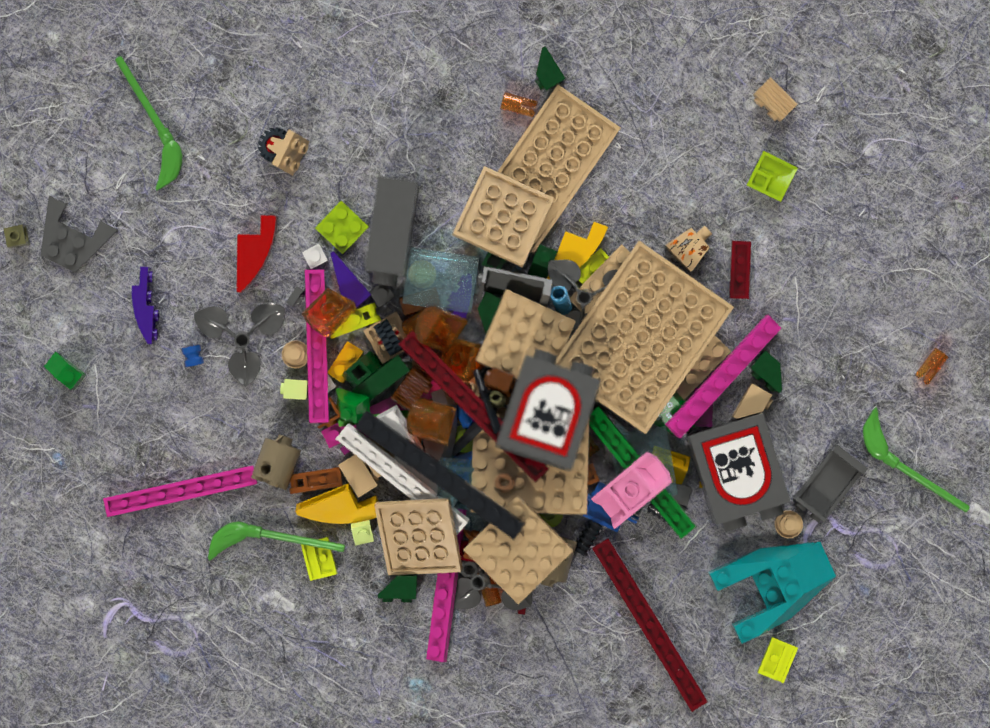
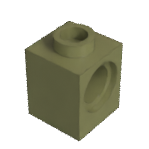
(16, 236)

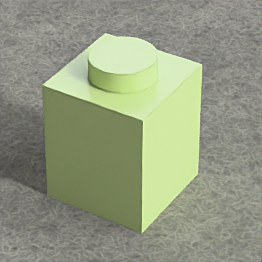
(294, 389)
(362, 532)

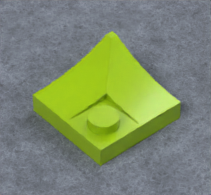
(772, 176)

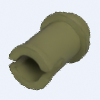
(501, 402)

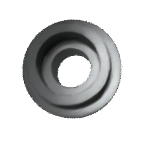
(465, 573)

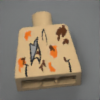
(690, 247)

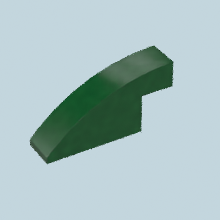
(382, 378)

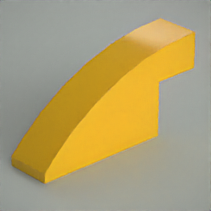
(578, 248)
(338, 507)

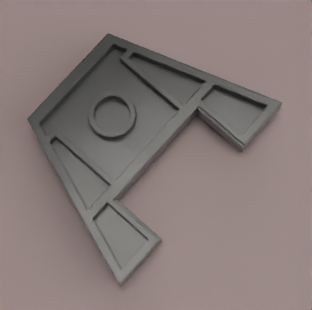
(68, 245)

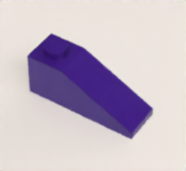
(348, 283)

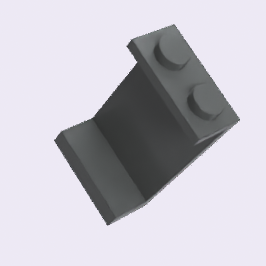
(528, 286)

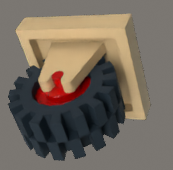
(283, 149)
(386, 336)

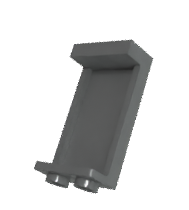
(829, 483)

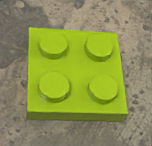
(342, 227)

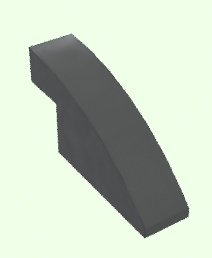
(437, 450)

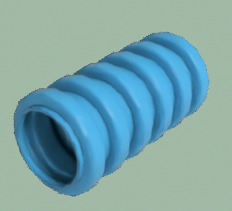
(561, 300)

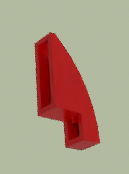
(254, 251)

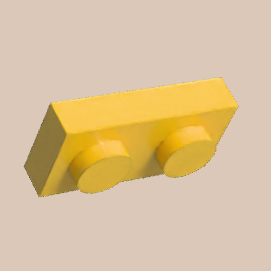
(344, 360)

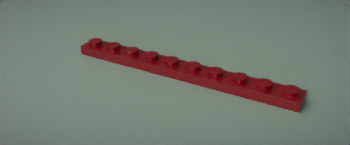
(463, 397)
(649, 624)

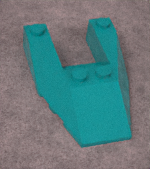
(785, 579)

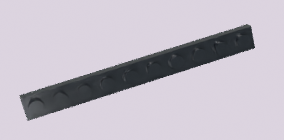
(440, 475)

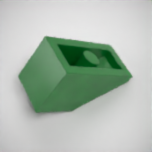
(64, 371)
(351, 405)

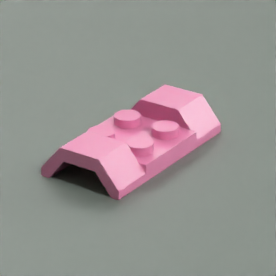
(633, 488)

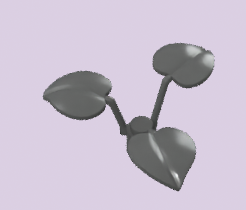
(565, 274)
(241, 365)
(468, 593)

